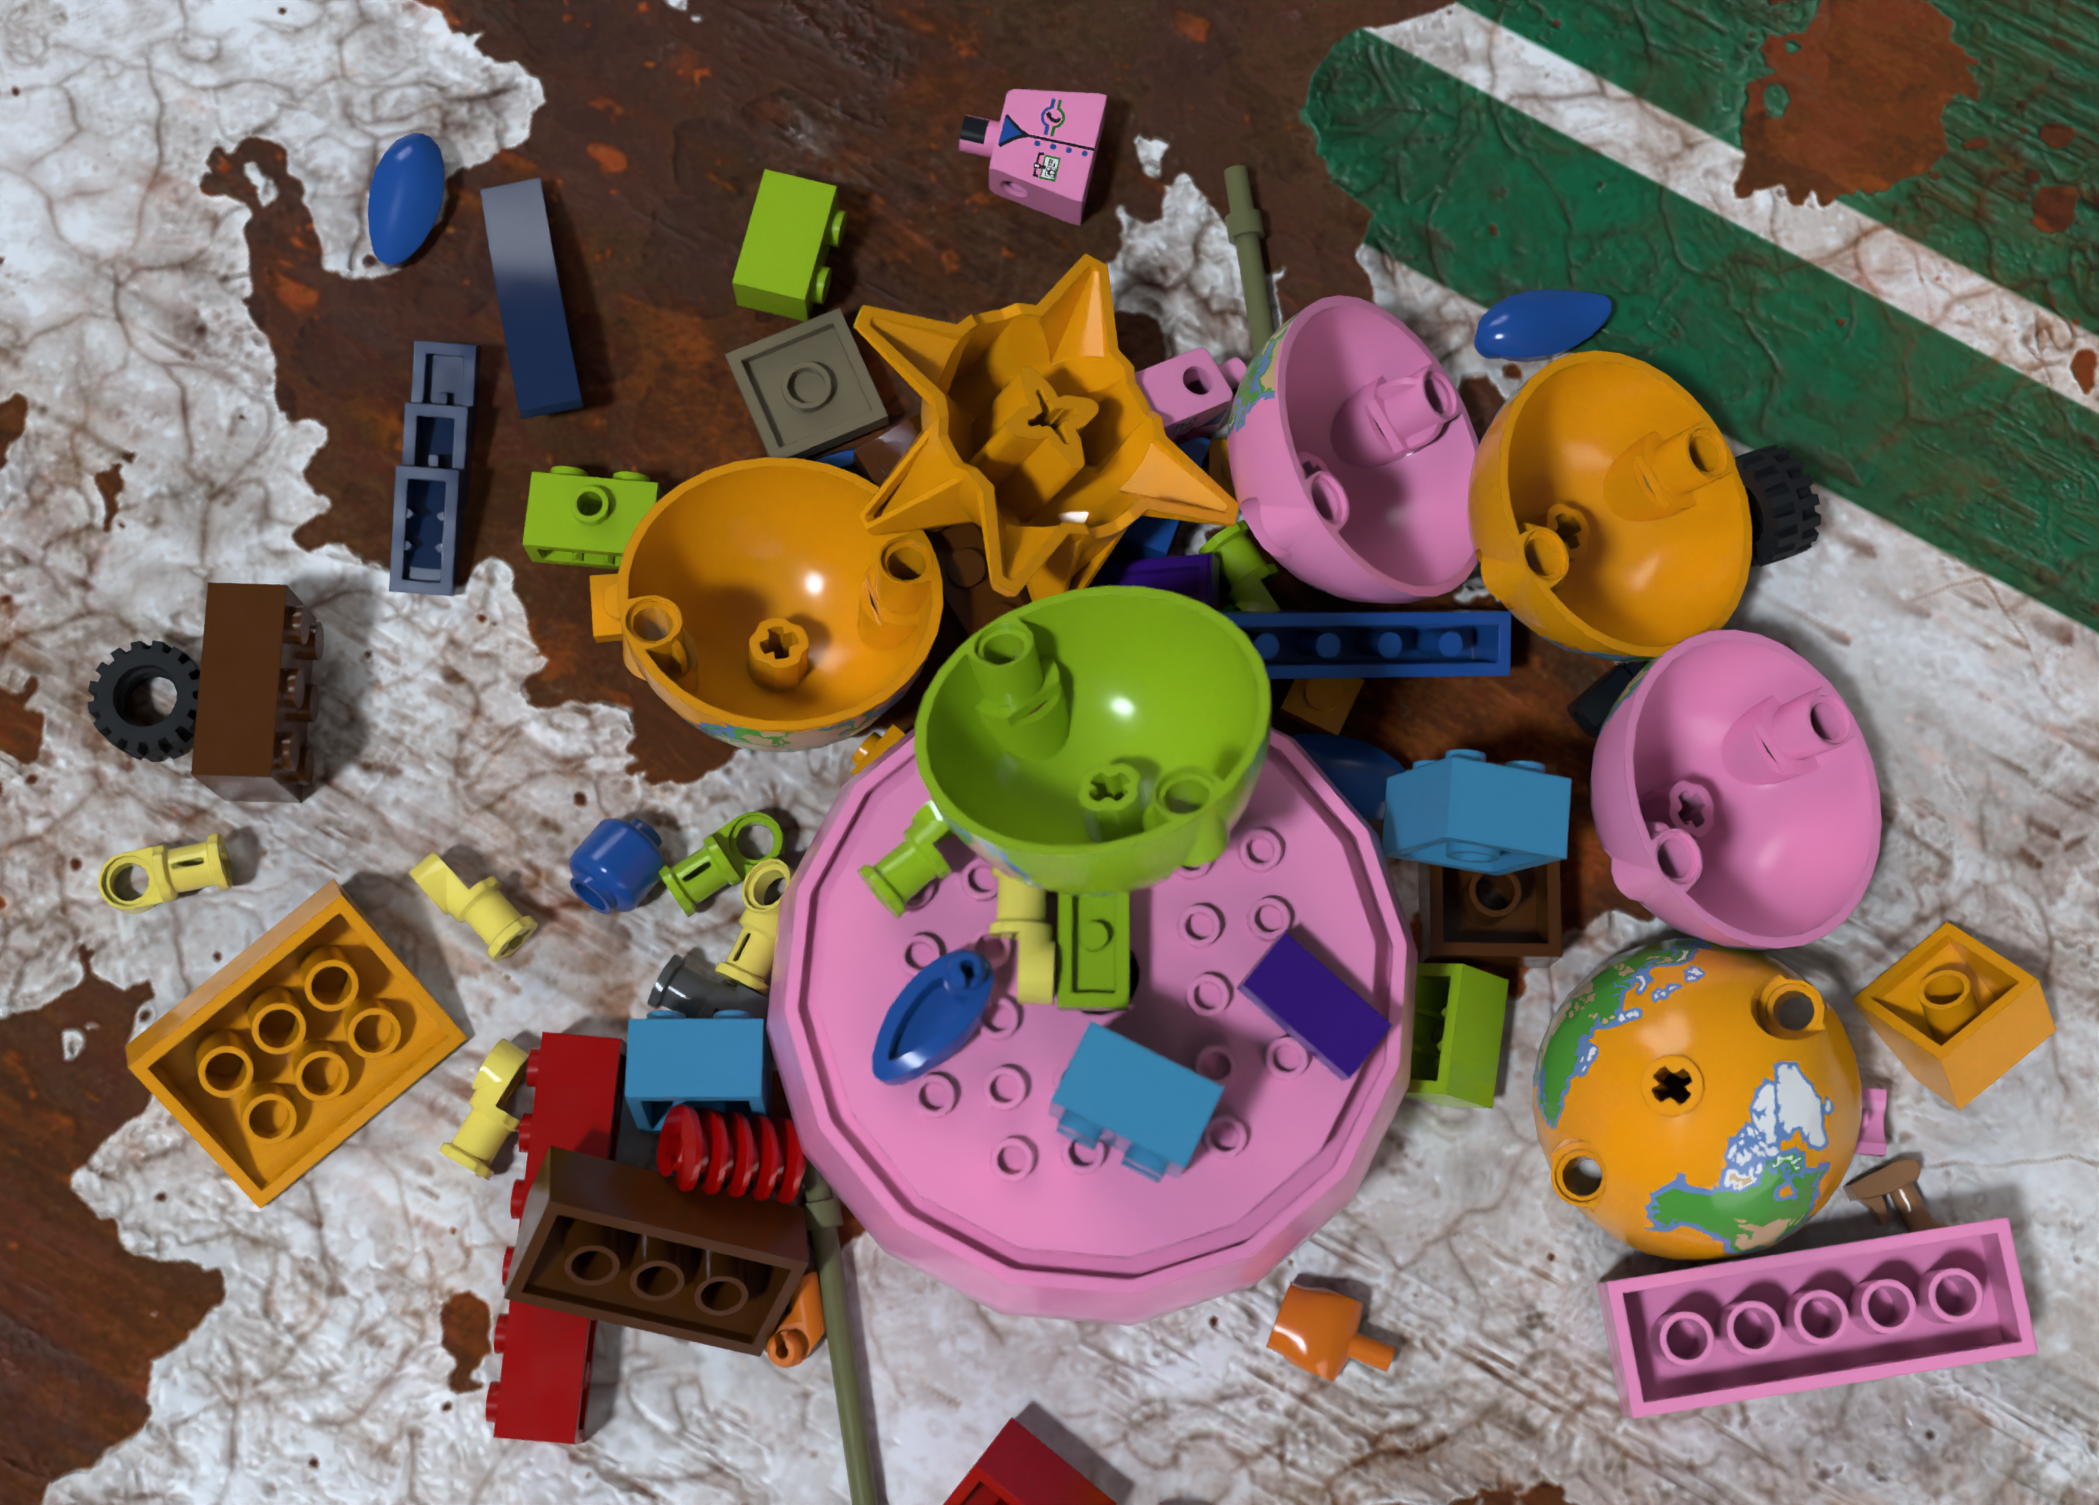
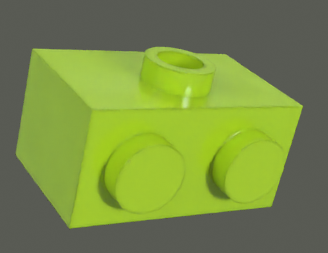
(788, 246)
(585, 517)
(1456, 1035)

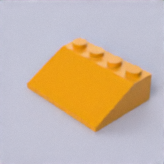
(294, 1044)

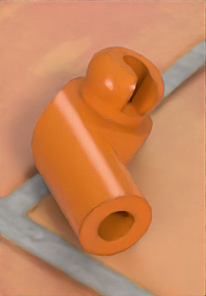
(800, 1326)

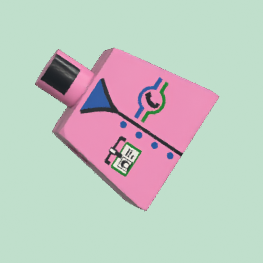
(1041, 148)
(1191, 392)

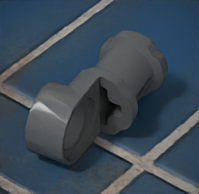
(699, 997)

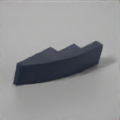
(531, 298)
(435, 468)

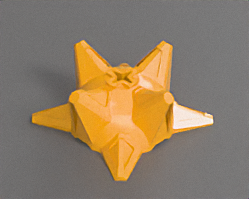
(1033, 437)

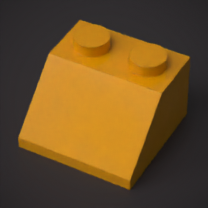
(1956, 1014)

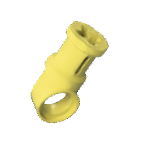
(169, 872)
(479, 906)
(1022, 918)
(753, 951)
(487, 1123)

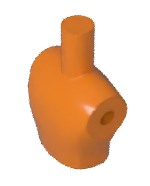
(1321, 1332)

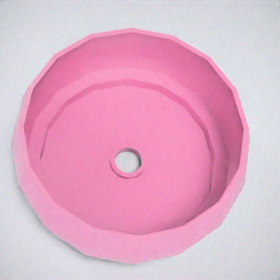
(965, 1159)

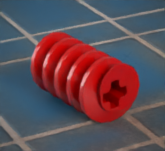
(731, 1148)

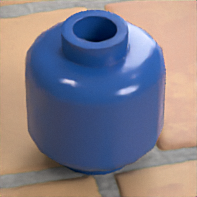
(616, 865)

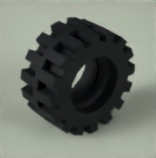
(1778, 504)
(119, 682)

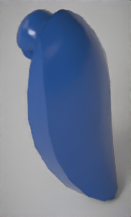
(405, 198)
(1540, 324)
(1354, 768)
(933, 1016)

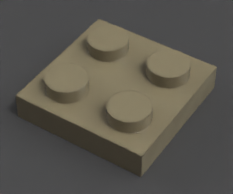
(807, 388)

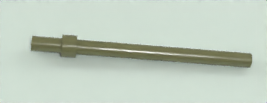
(1245, 231)
(822, 1218)

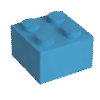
(1477, 814)
(697, 1064)
(1133, 1103)

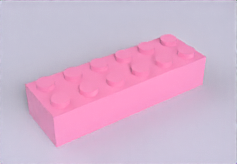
(1816, 1318)

